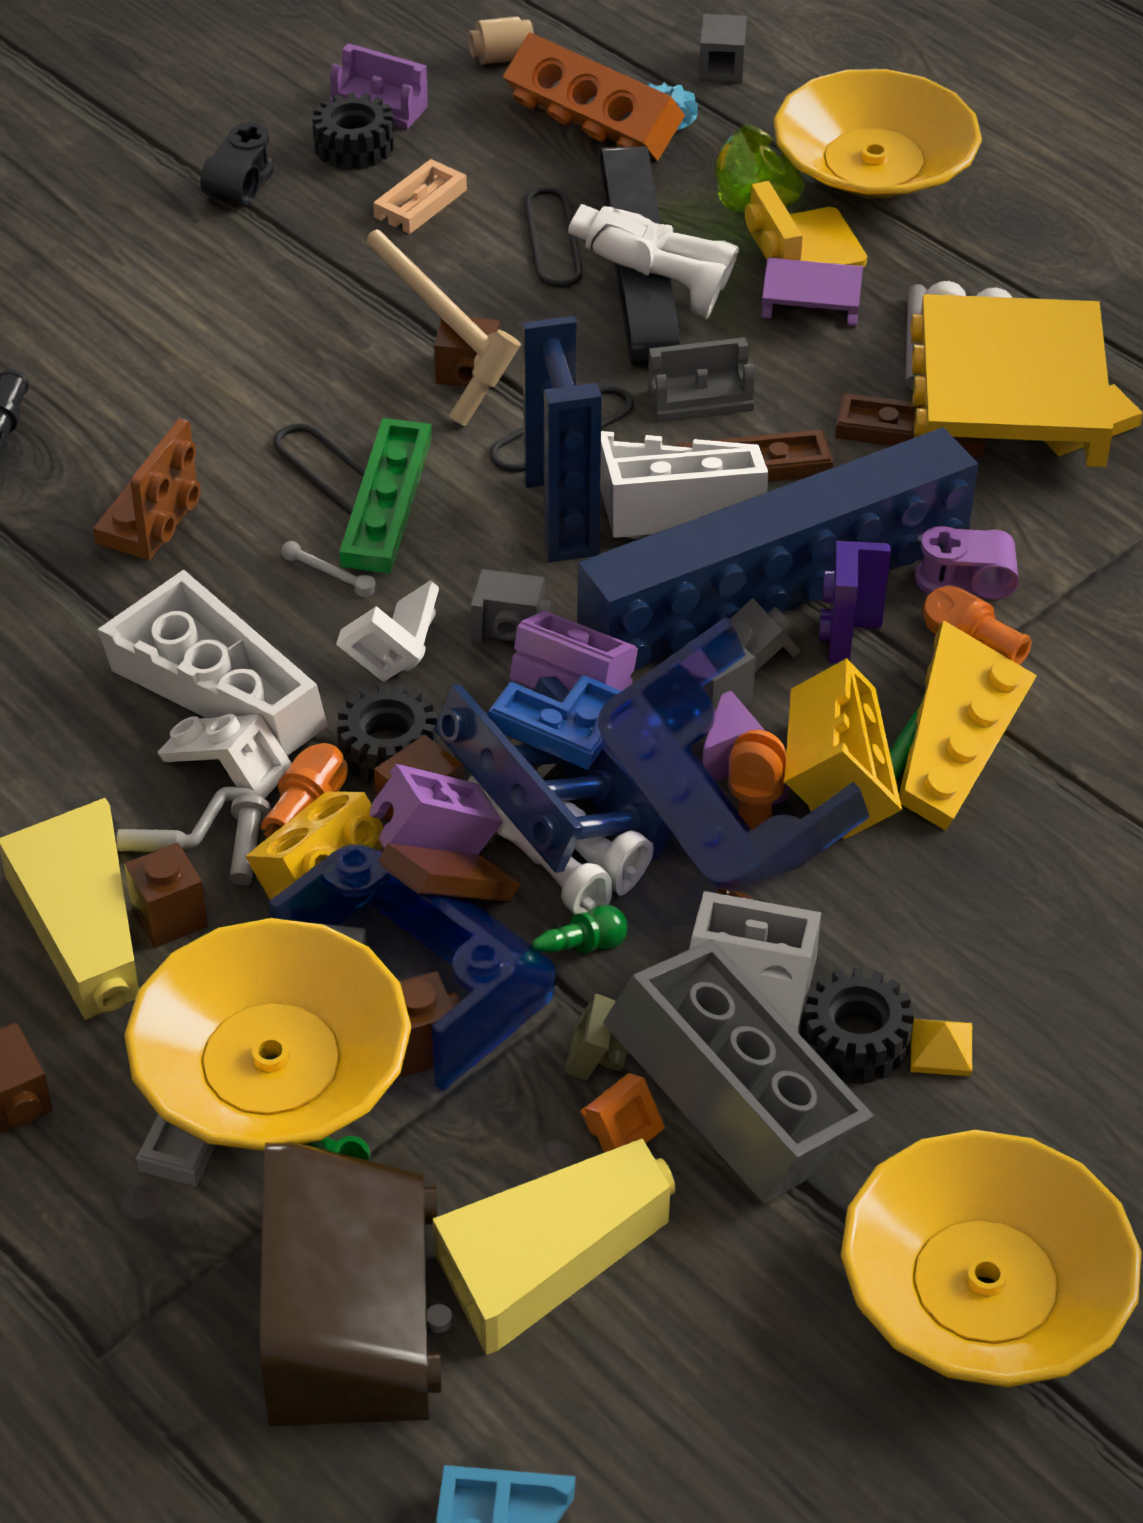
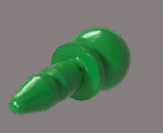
(600, 928)

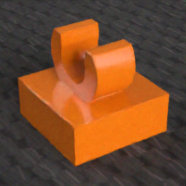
(623, 1114)

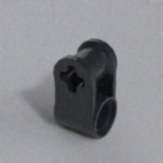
(238, 165)

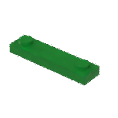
(385, 496)

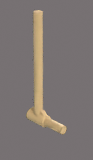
(492, 351)

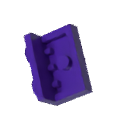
(854, 593)

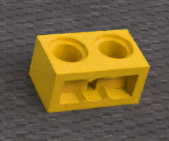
(313, 835)

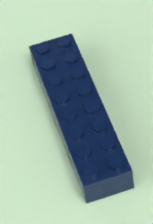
(774, 545)

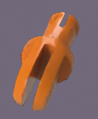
(975, 619)
(756, 774)
(308, 777)

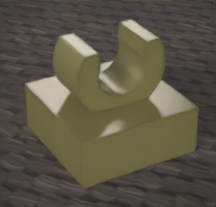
(593, 1042)

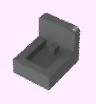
(763, 632)

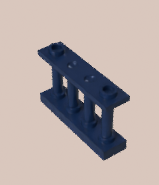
(561, 439)
(537, 804)

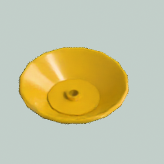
(877, 132)
(259, 994)
(1000, 1213)

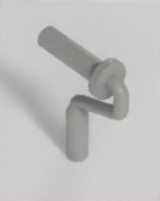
(246, 808)

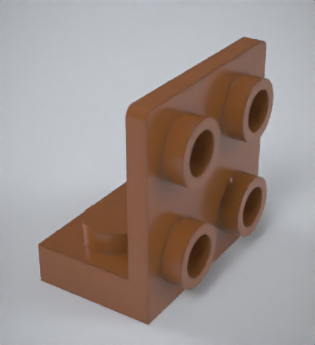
(154, 498)

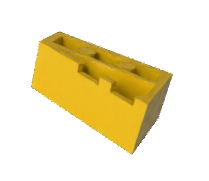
(840, 740)

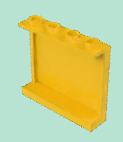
(1012, 370)

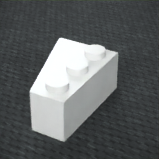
(664, 486)

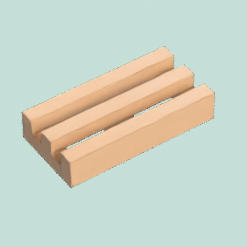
(426, 199)

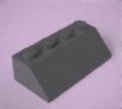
(736, 1069)

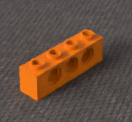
(543, 63)

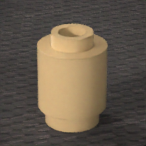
(498, 39)

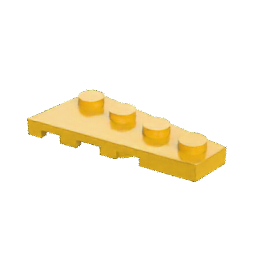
(959, 723)

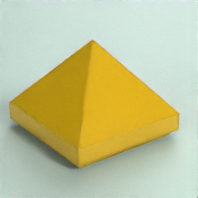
(941, 1047)

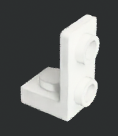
(394, 643)
(239, 742)

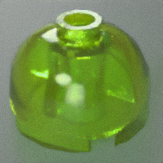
(750, 160)

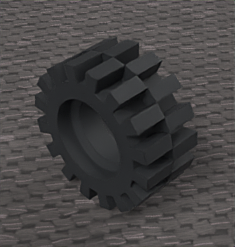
(353, 130)
(381, 712)
(865, 999)

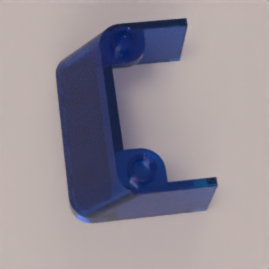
(652, 736)
(490, 961)

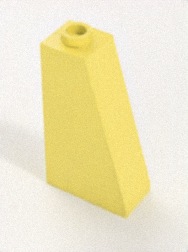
(75, 900)
(549, 1238)

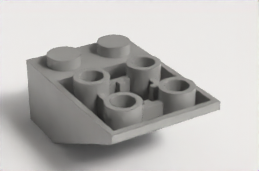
(767, 943)

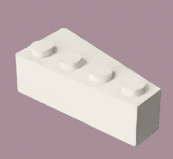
(211, 661)

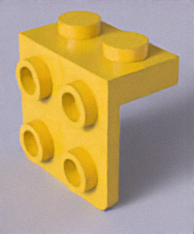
(801, 236)

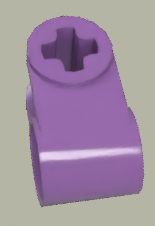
(970, 560)

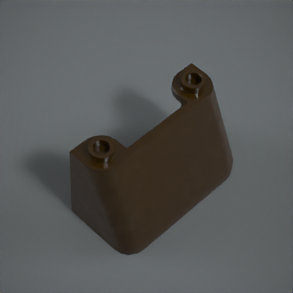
(344, 1289)

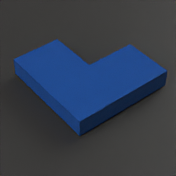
(558, 728)

